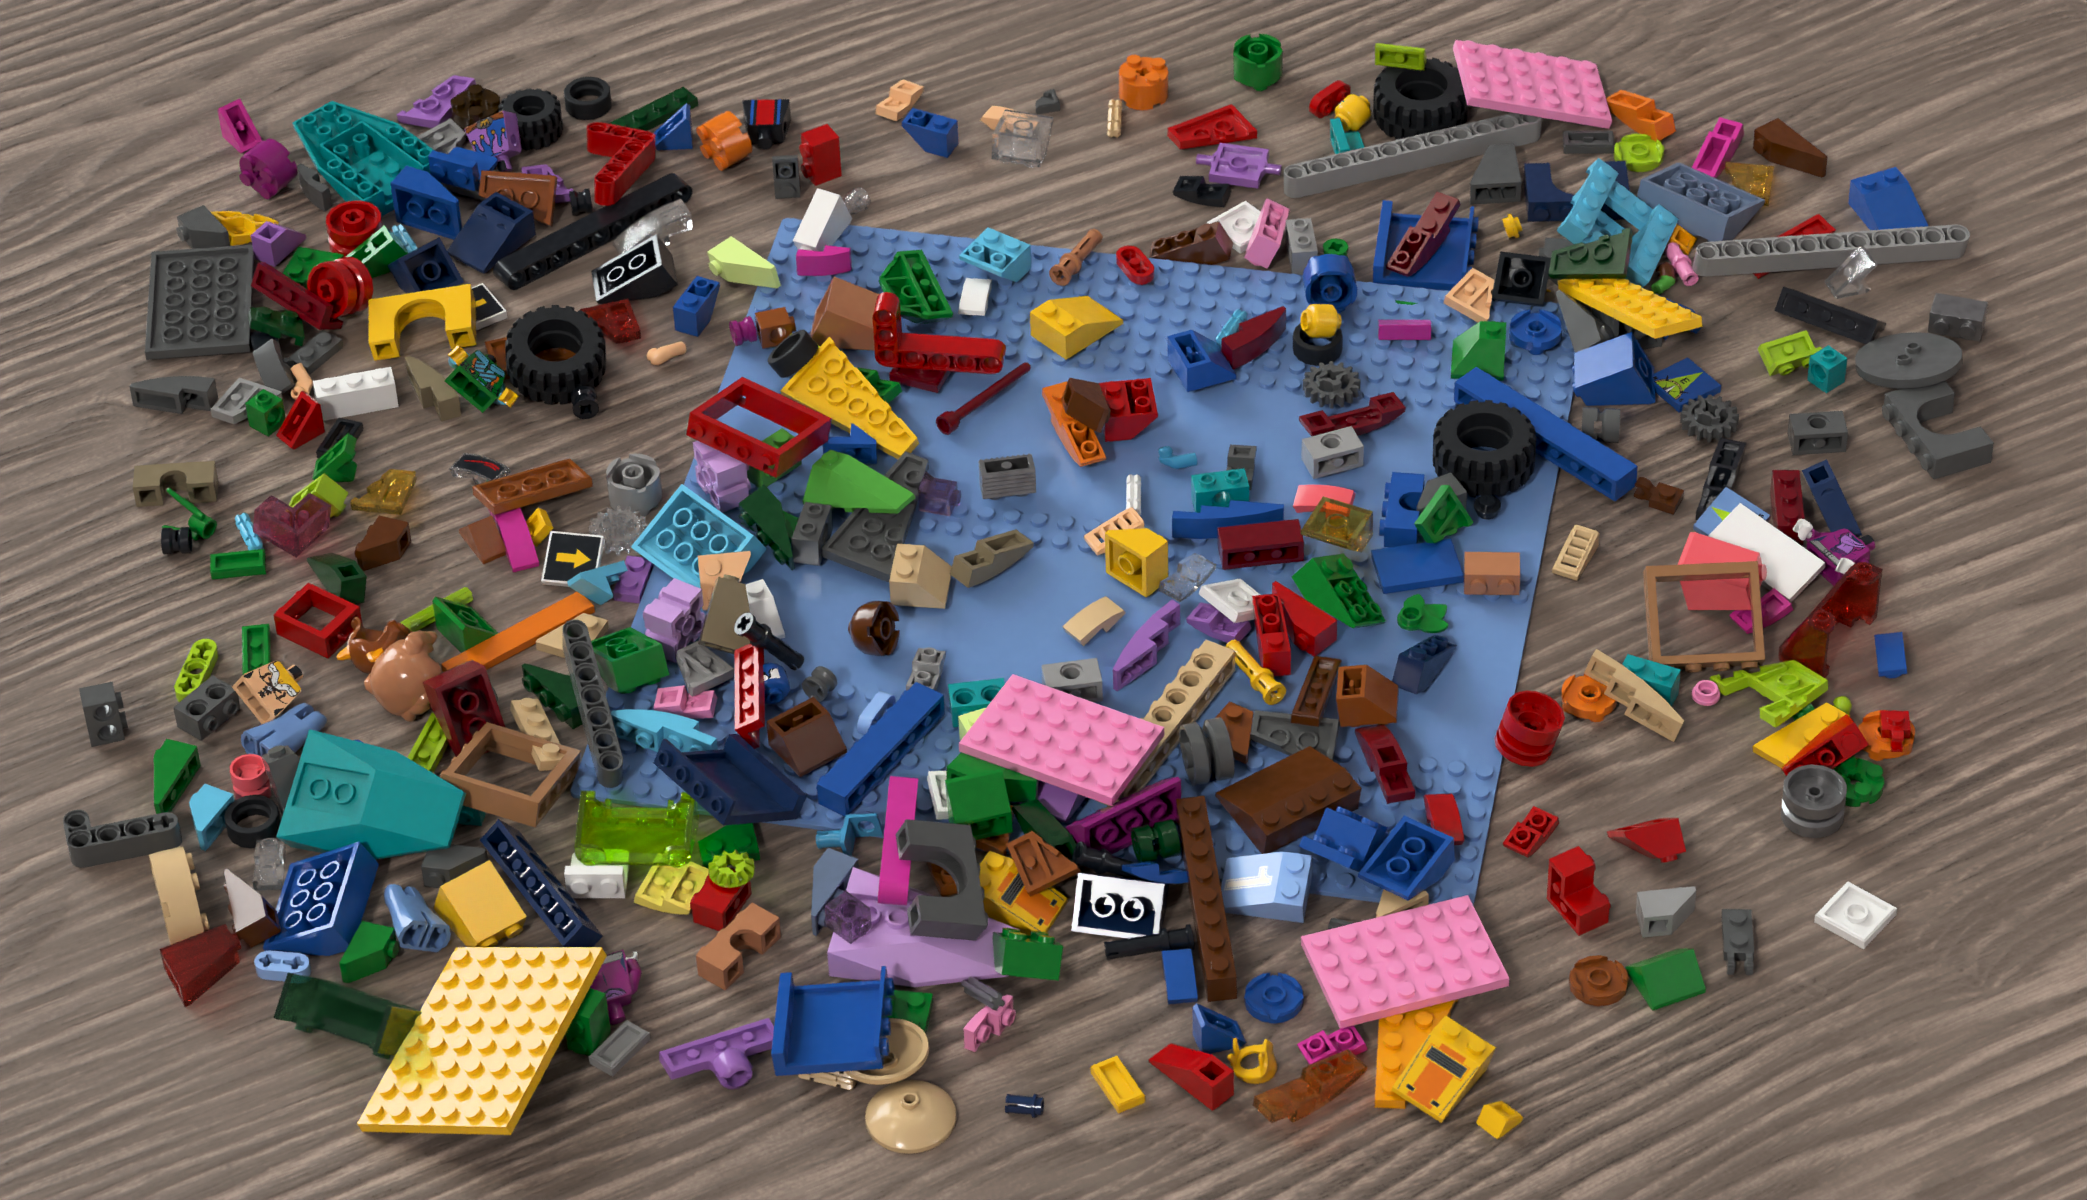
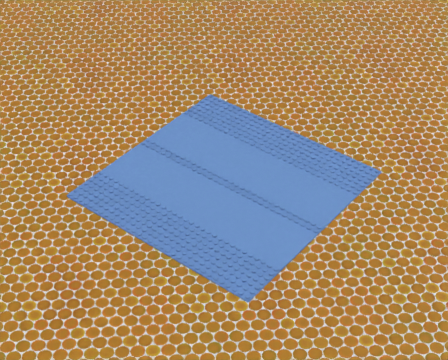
(1019, 614)

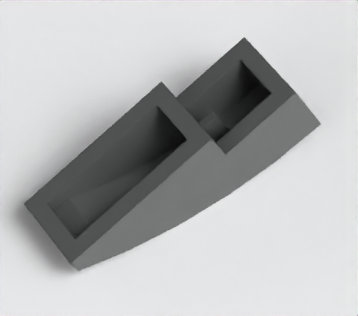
(175, 393)

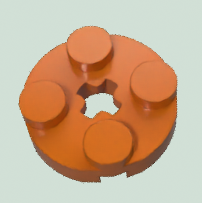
(1576, 703)
(1880, 747)

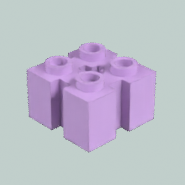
(721, 476)
(675, 617)

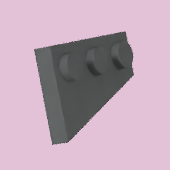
(1280, 734)

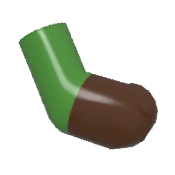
(1667, 280)

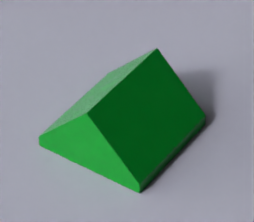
(461, 624)
(1667, 978)

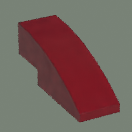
(1254, 337)

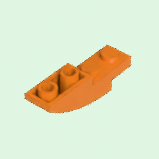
(1076, 437)

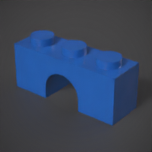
(1401, 509)

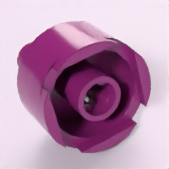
(267, 168)

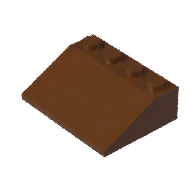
(1289, 798)

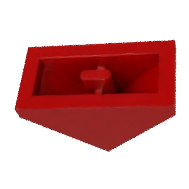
(302, 422)

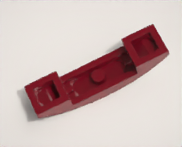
(1381, 411)

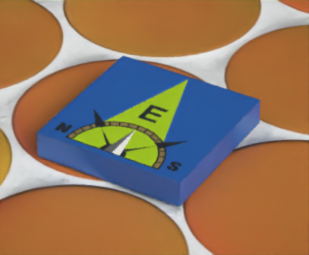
(1684, 382)

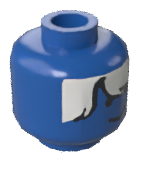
(775, 683)

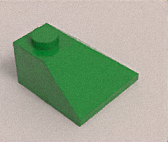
(1482, 348)

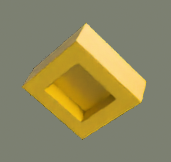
(539, 526)

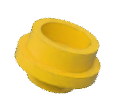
(1512, 226)

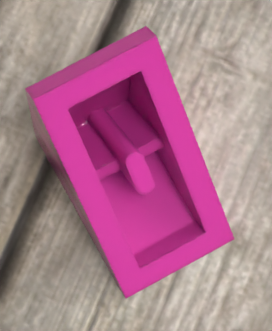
(237, 126)

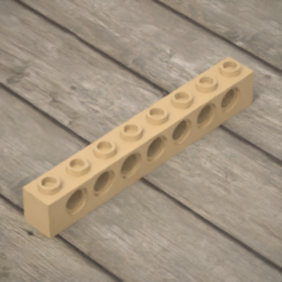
(1183, 704)

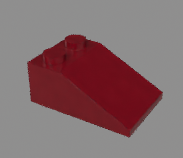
(463, 703)

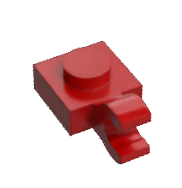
(1895, 726)

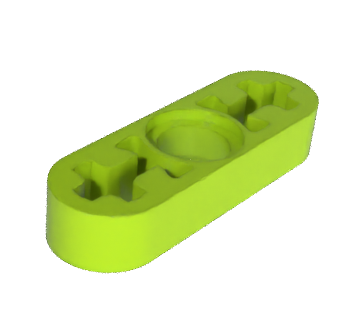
(194, 661)

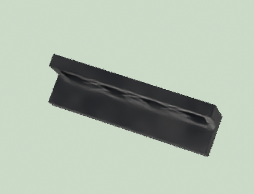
(1828, 316)

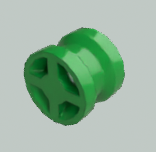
(1336, 246)

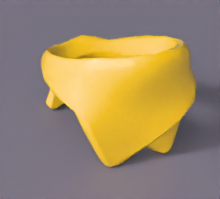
(1267, 1062)

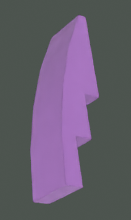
(1142, 649)

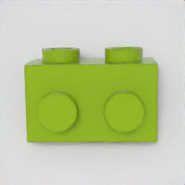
(1787, 353)

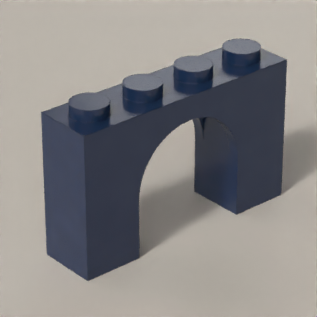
(1549, 203)

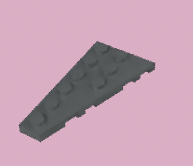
(870, 539)

